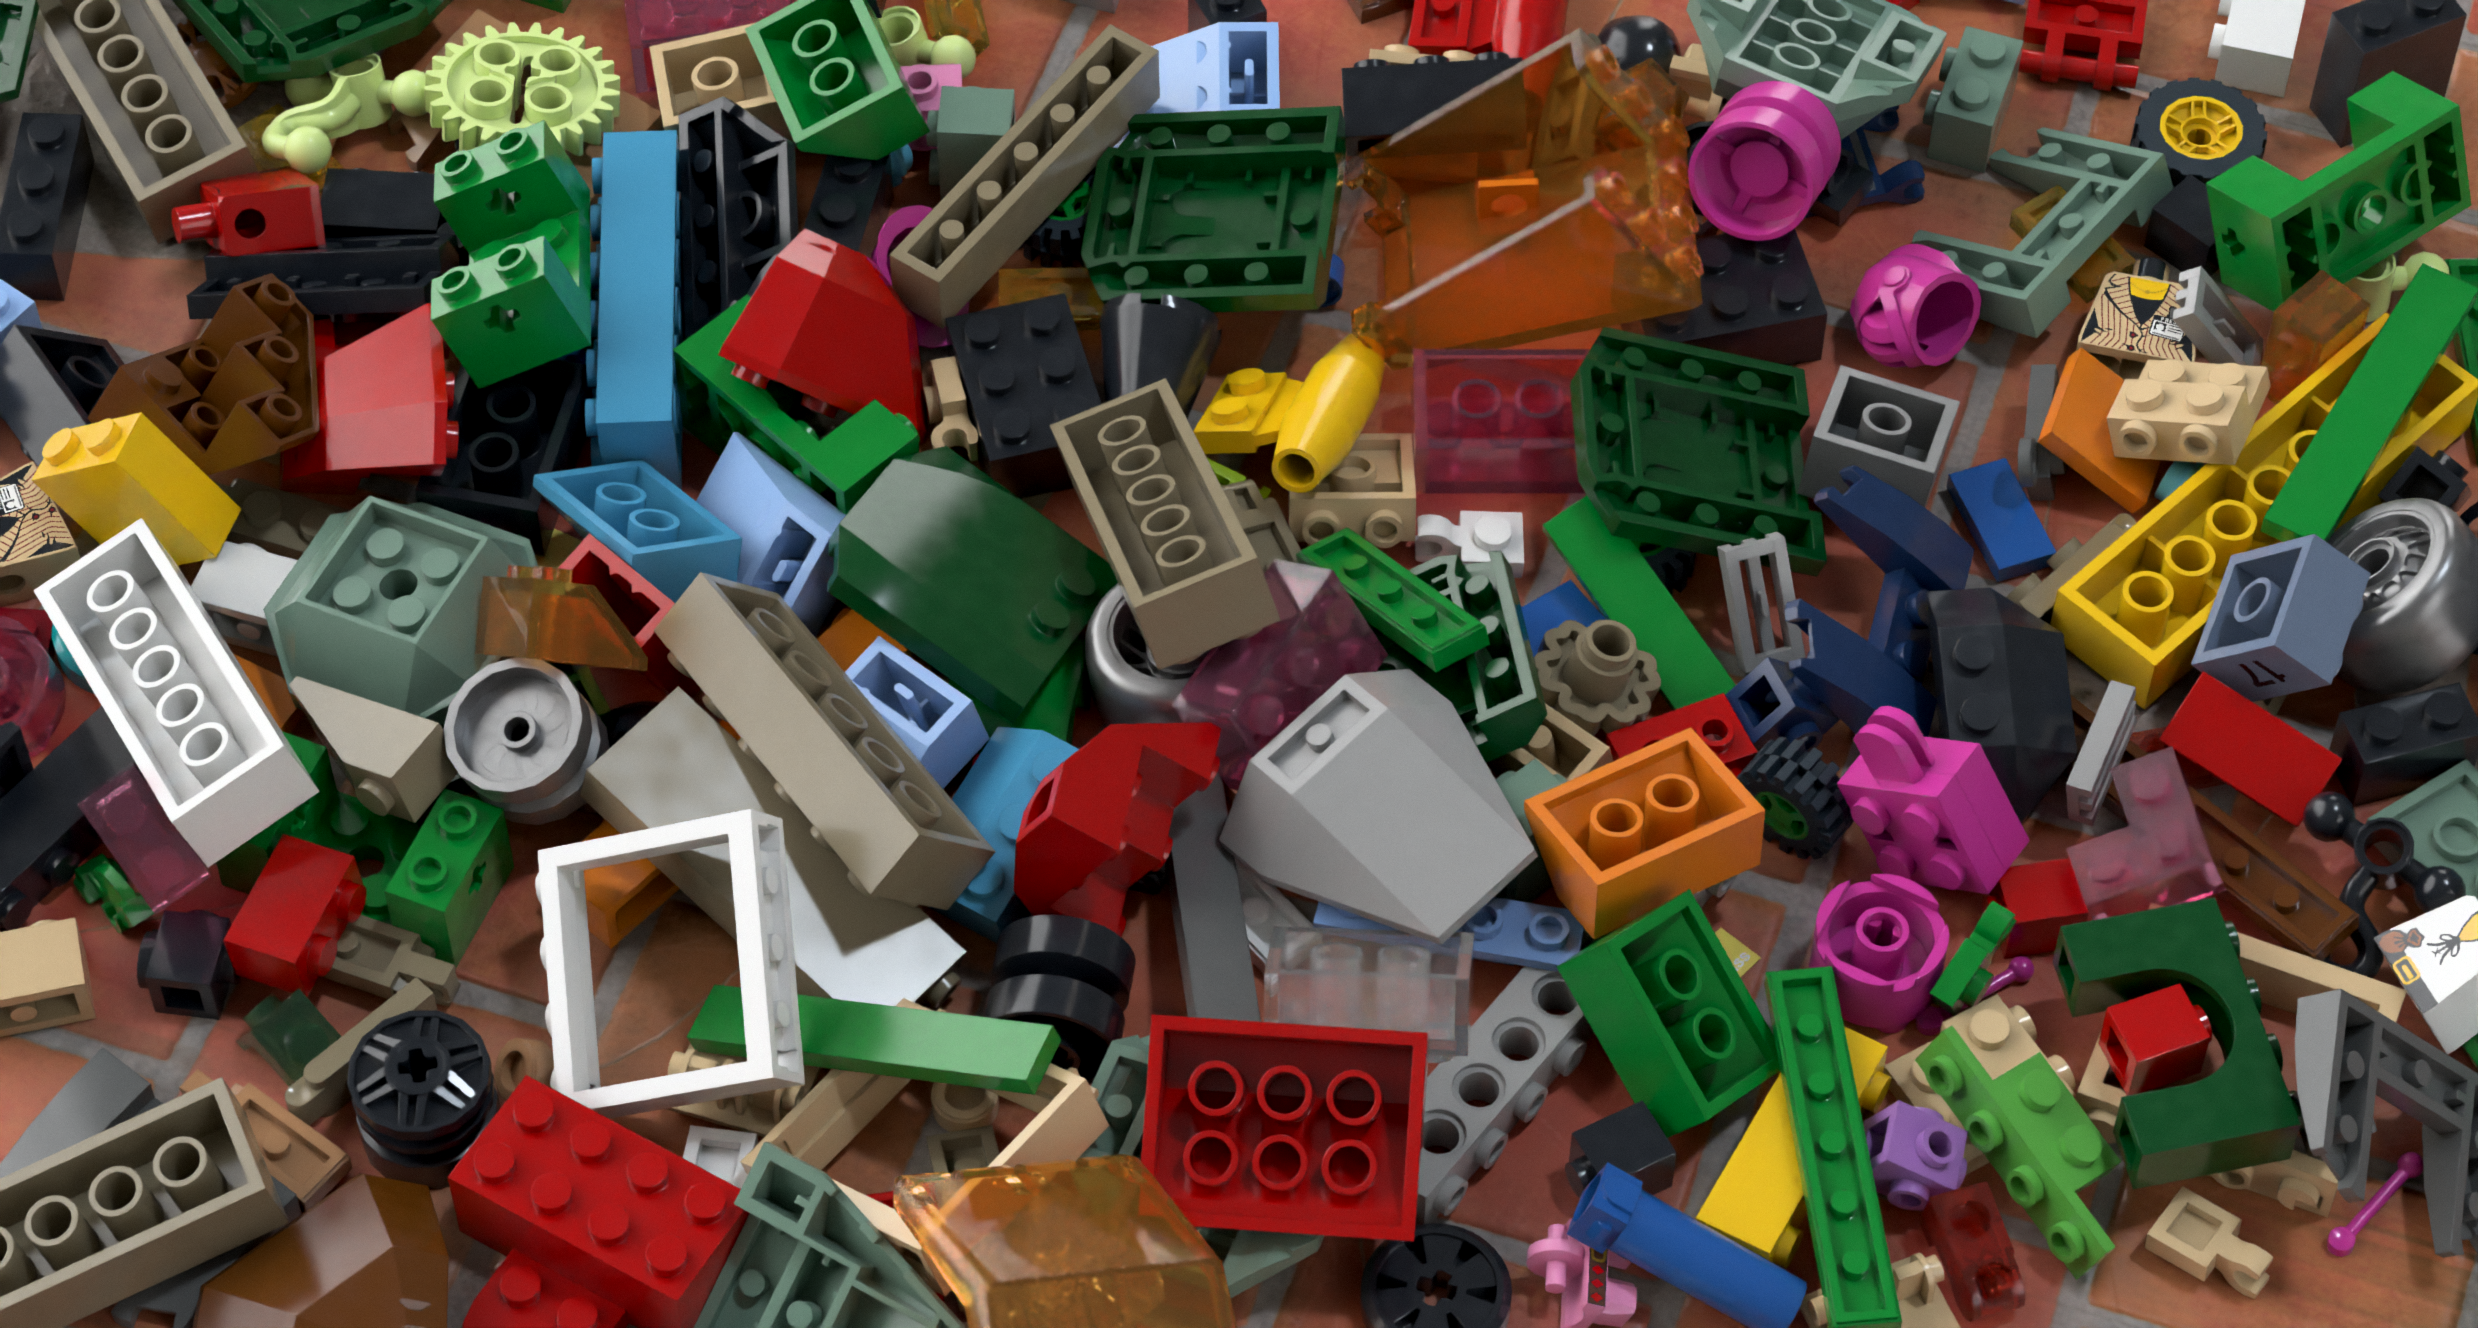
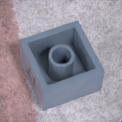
(2282, 618)

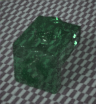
(287, 1033)

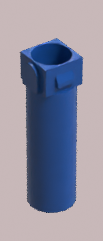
(1684, 1252)

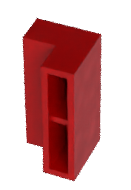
(2249, 749)

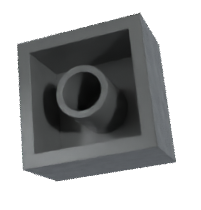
(1881, 429)

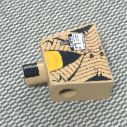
(2135, 321)
(32, 537)

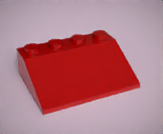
(1287, 1125)

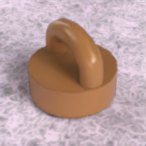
(522, 1058)

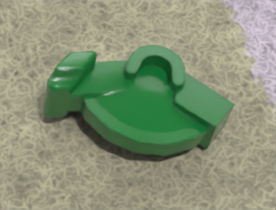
(106, 881)

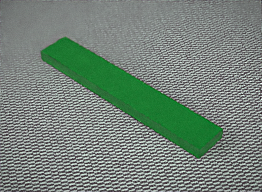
(2371, 407)
(894, 1041)
(1831, 1149)

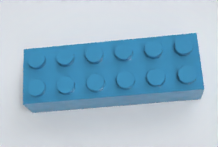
(638, 303)

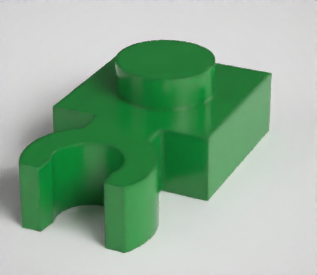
(1967, 975)

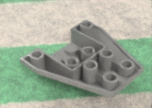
(1379, 809)

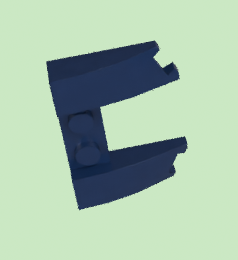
(1917, 557)

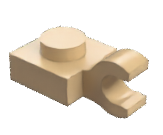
(947, 405)
(2204, 1236)

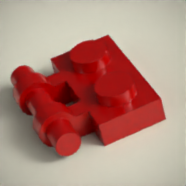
(2089, 26)

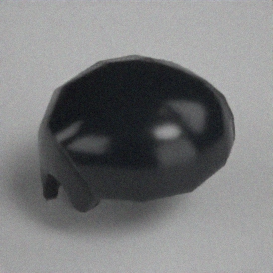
(1638, 39)

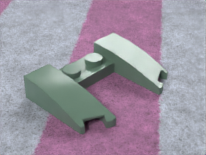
(2103, 187)

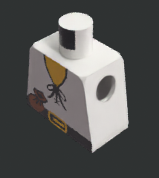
(2439, 968)

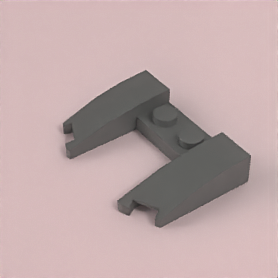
(2349, 1057)
(90, 1103)

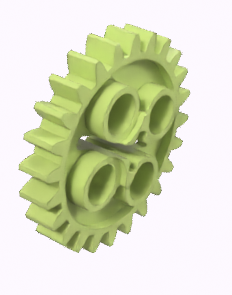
(479, 87)

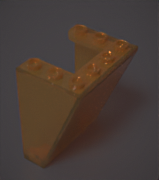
(1596, 252)

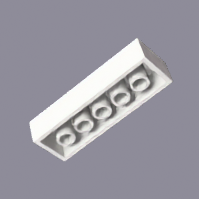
(175, 693)

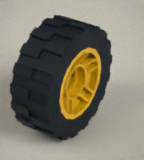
(2199, 128)

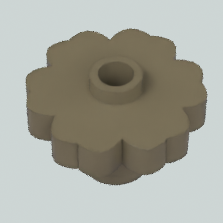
(1596, 675)

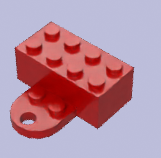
(589, 1220)

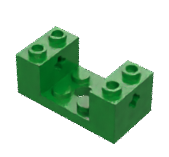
(2403, 165)
(528, 247)
(718, 404)
(435, 871)

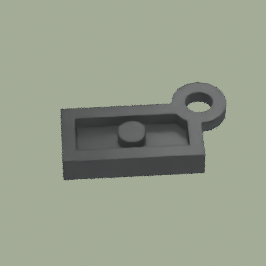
(2036, 464)

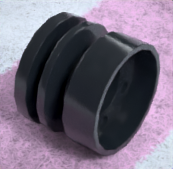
(421, 1094)

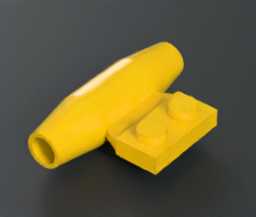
(1308, 419)

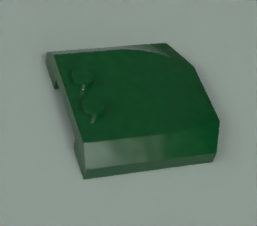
(304, 36)
(1219, 208)
(1694, 447)
(966, 576)
(1497, 685)

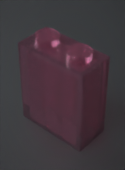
(143, 838)

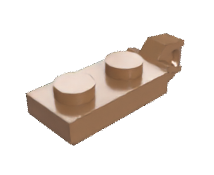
(289, 1146)

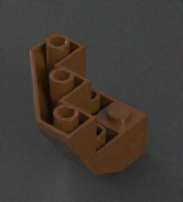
(236, 388)
(347, 1262)

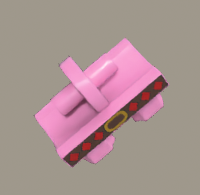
(1582, 1280)

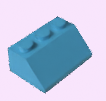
(644, 522)
(994, 802)

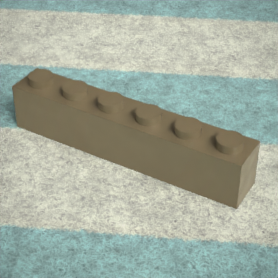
(1025, 176)

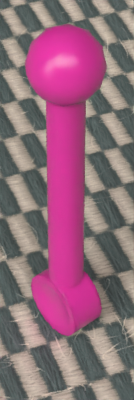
(2019, 970)
(2342, 1239)

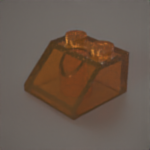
(552, 620)

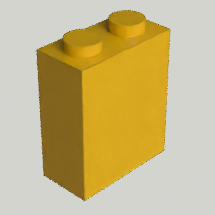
(131, 471)

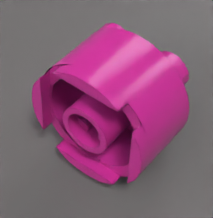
(1882, 948)

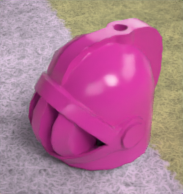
(1915, 308)

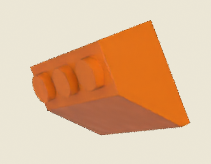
(1645, 831)

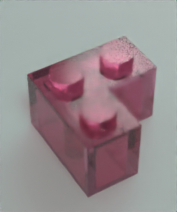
(2161, 852)

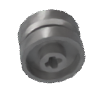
(524, 739)

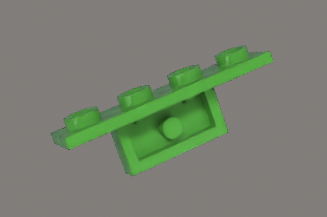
(2032, 1139)

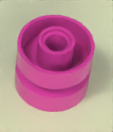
(1764, 160)

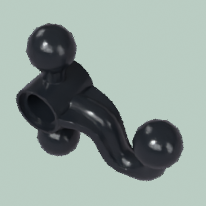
(2333, 818)

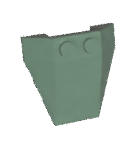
(814, 1260)

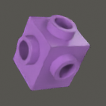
(1914, 1154)

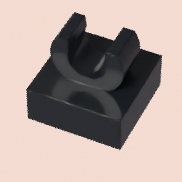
(1843, 190)

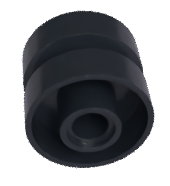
(1065, 977)

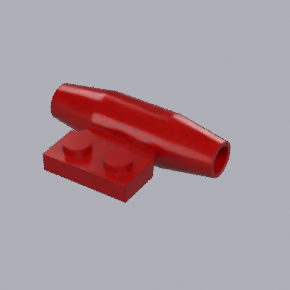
(1487, 25)

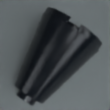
(1155, 343)

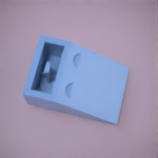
(1219, 69)
(781, 527)
(920, 708)

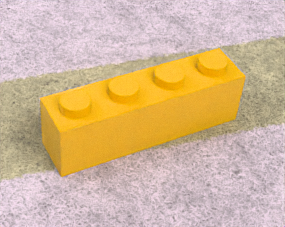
(1761, 1189)

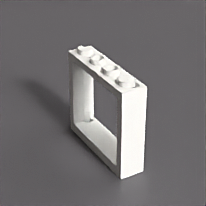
(763, 955)

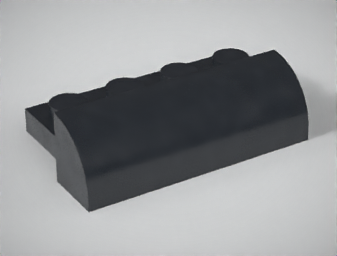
(341, 279)

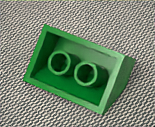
(837, 79)
(1673, 1014)

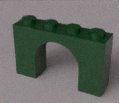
(2208, 1126)

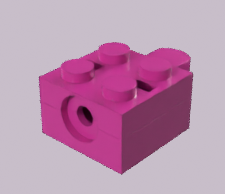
(1930, 806)

